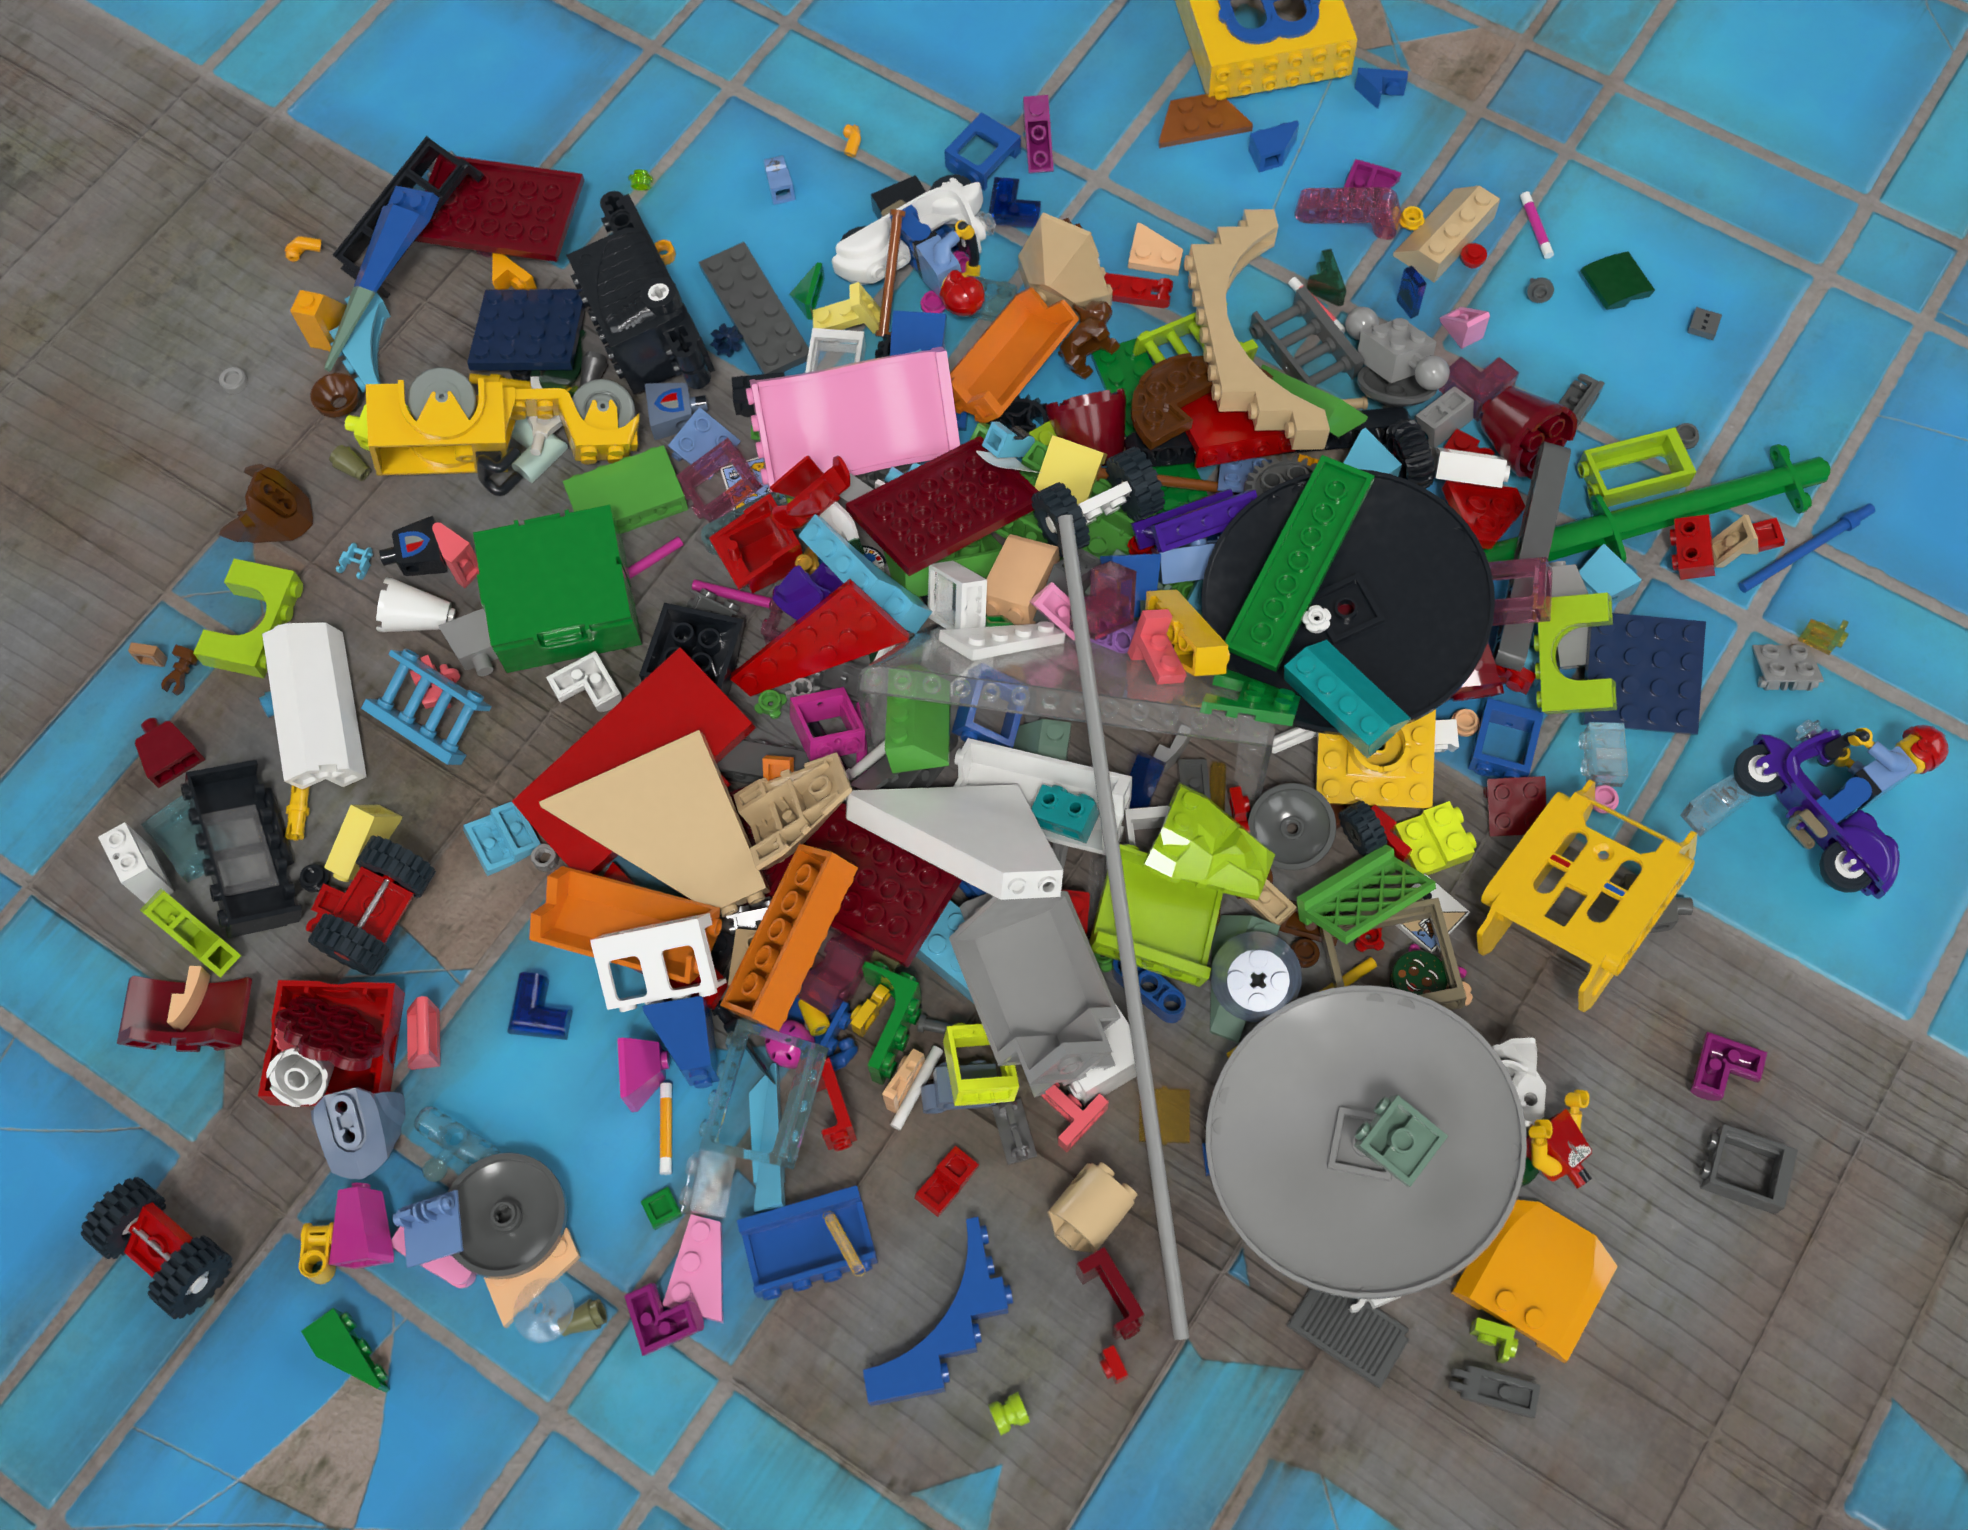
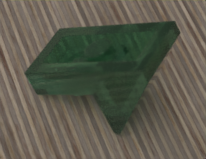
(1328, 281)

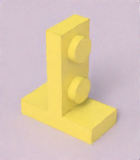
(850, 312)

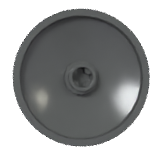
(508, 1215)

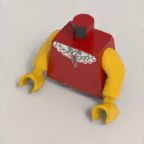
(1558, 1143)

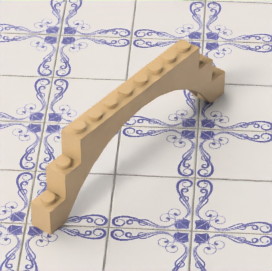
(1235, 377)

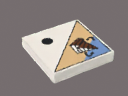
(1422, 931)

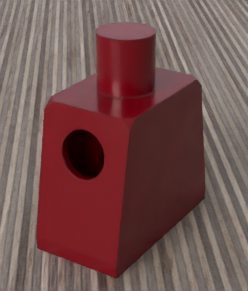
(165, 752)

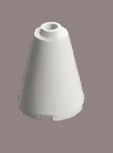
(410, 609)
(298, 1079)

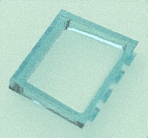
(797, 1106)

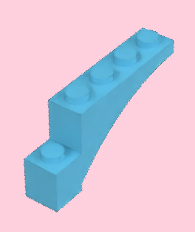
(363, 344)
(851, 564)

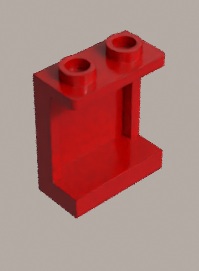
(841, 1135)

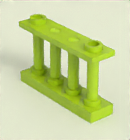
(1171, 332)

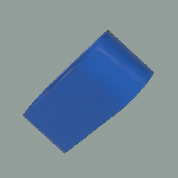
(1155, 1000)

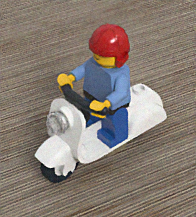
(949, 202)

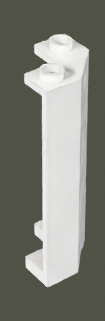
(313, 704)
(994, 764)

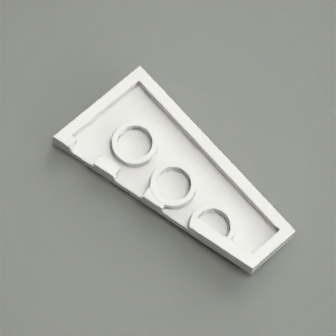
(1001, 640)

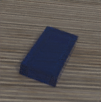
(1145, 779)

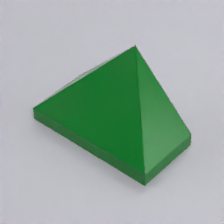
(808, 290)

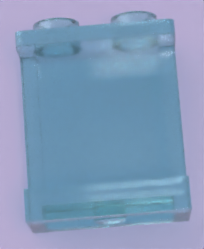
(177, 838)

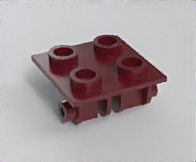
(1514, 804)

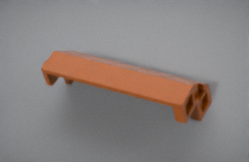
(1009, 354)
(590, 905)

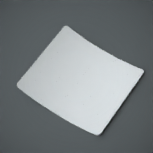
(1010, 463)

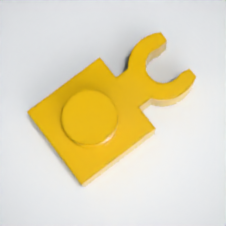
(865, 1015)

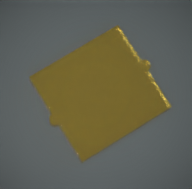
(1173, 1116)

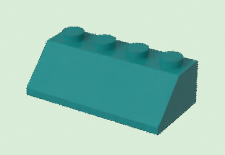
(1344, 697)

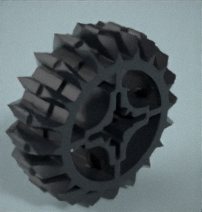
(1022, 413)
(1411, 448)

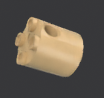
(1090, 1208)

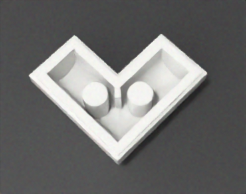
(586, 675)

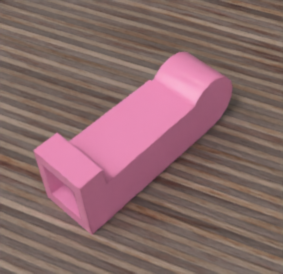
(445, 1268)

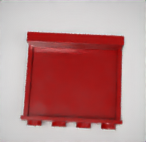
(1229, 435)

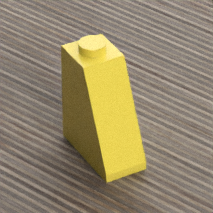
(356, 830)

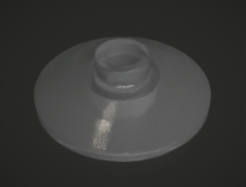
(556, 1312)

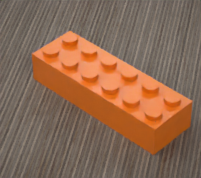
(789, 936)

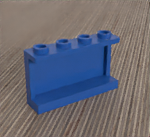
(795, 1246)

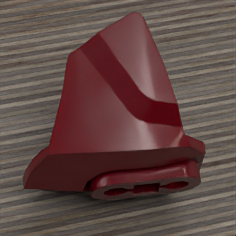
(1483, 681)

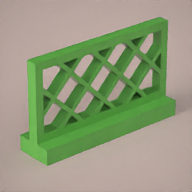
(1354, 883)

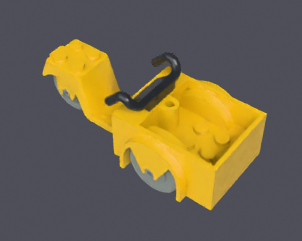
(470, 433)

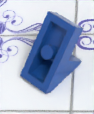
(1374, 82)

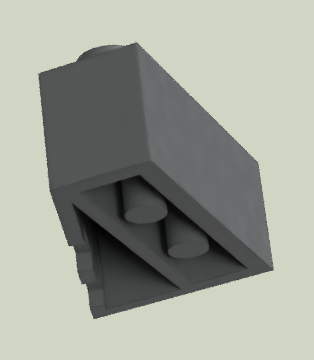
(881, 777)

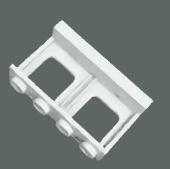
(648, 945)

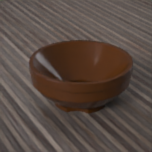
(329, 389)

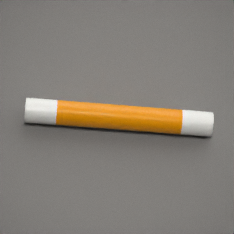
(666, 1128)

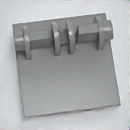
(1787, 667)

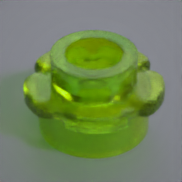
(640, 180)

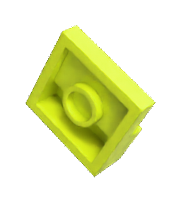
(1437, 839)

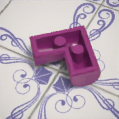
(1718, 1059)
(657, 1327)

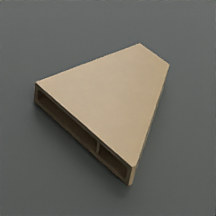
(671, 821)

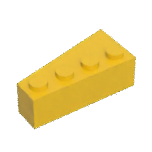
(1193, 639)

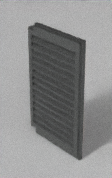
(1362, 1340)

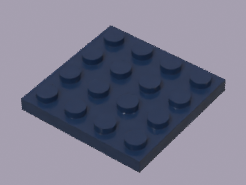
(527, 330)
(1654, 670)

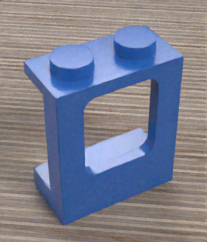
(994, 133)

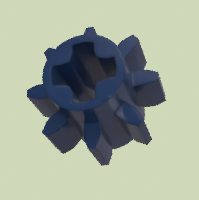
(720, 338)

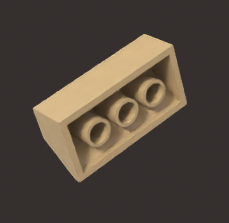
(1447, 230)

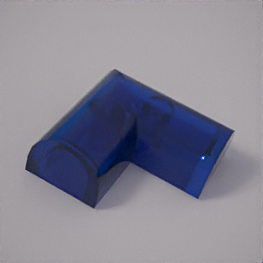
(1008, 209)
(530, 1015)

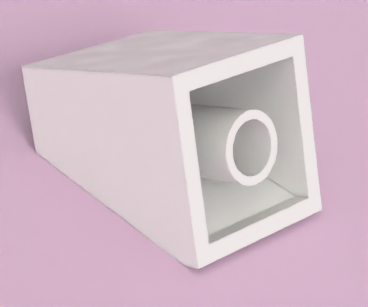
(1107, 1080)

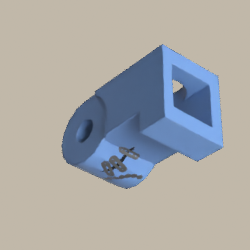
(779, 179)

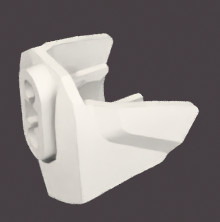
(1520, 1059)

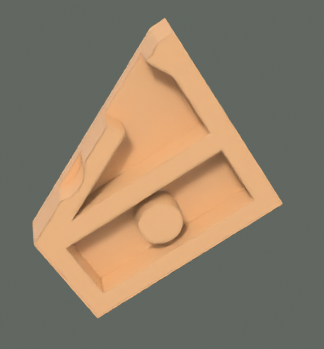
(1154, 253)

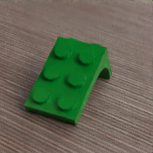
(906, 1012)

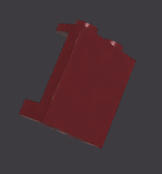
(1101, 1265)

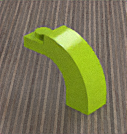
(190, 932)

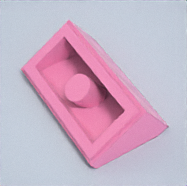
(1055, 607)

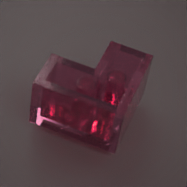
(1480, 385)
(1110, 599)
(837, 976)

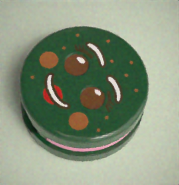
(1418, 973)

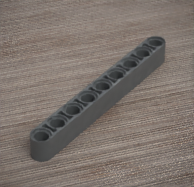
(1533, 542)

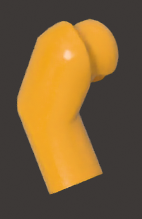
(854, 138)
(300, 245)

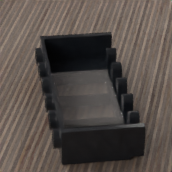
(240, 849)

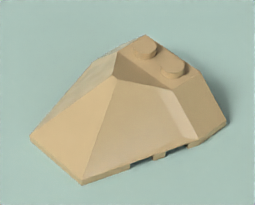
(1063, 264)
(791, 807)

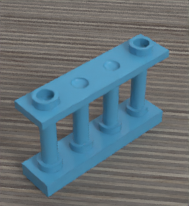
(404, 721)

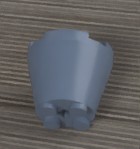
(1255, 953)

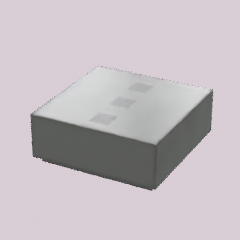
(1704, 323)

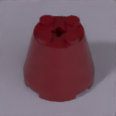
(1092, 420)
(1519, 424)

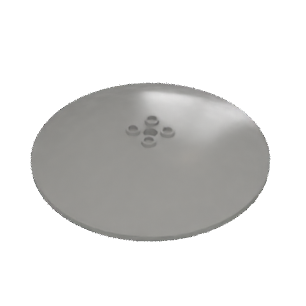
(1318, 1204)

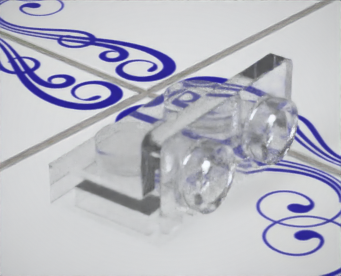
(707, 1184)

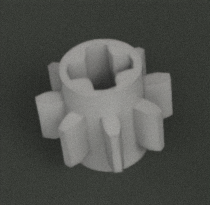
(801, 687)

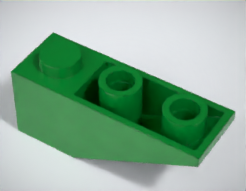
(337, 1344)

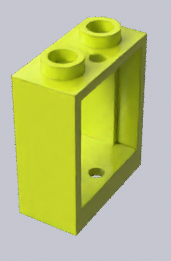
(979, 1089)

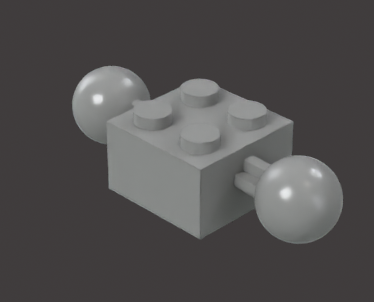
(1397, 349)

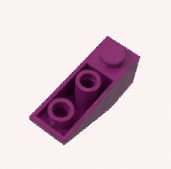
(1038, 133)

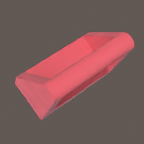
(457, 554)
(423, 1034)

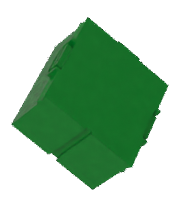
(556, 588)

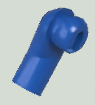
(848, 1050)

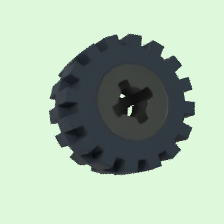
(1362, 828)

